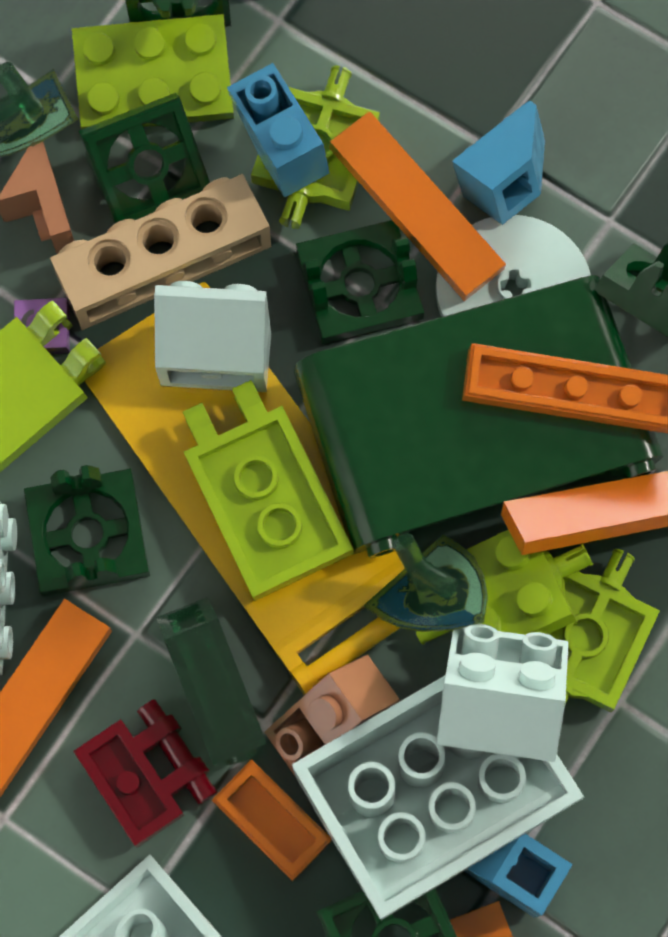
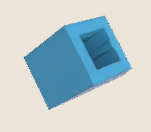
(279, 130)
(505, 165)
(523, 874)

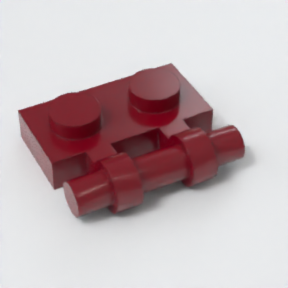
(130, 782)

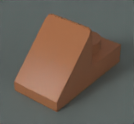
(36, 193)

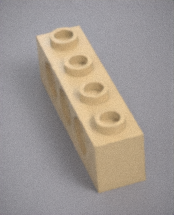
(192, 256)

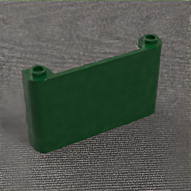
(416, 454)

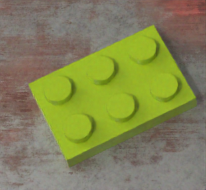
(147, 60)

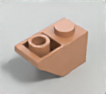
(331, 709)

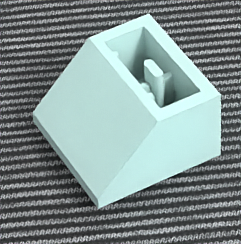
(211, 336)
(504, 692)

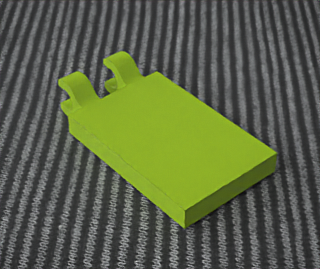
(32, 383)
(265, 495)

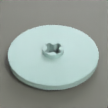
(534, 257)

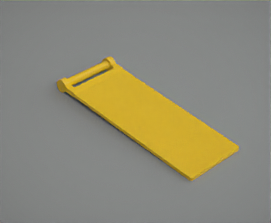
(158, 434)

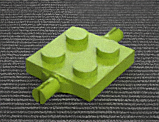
(329, 116)
(523, 590)
(606, 633)

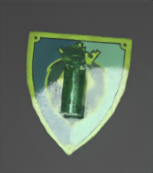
(31, 111)
(435, 590)

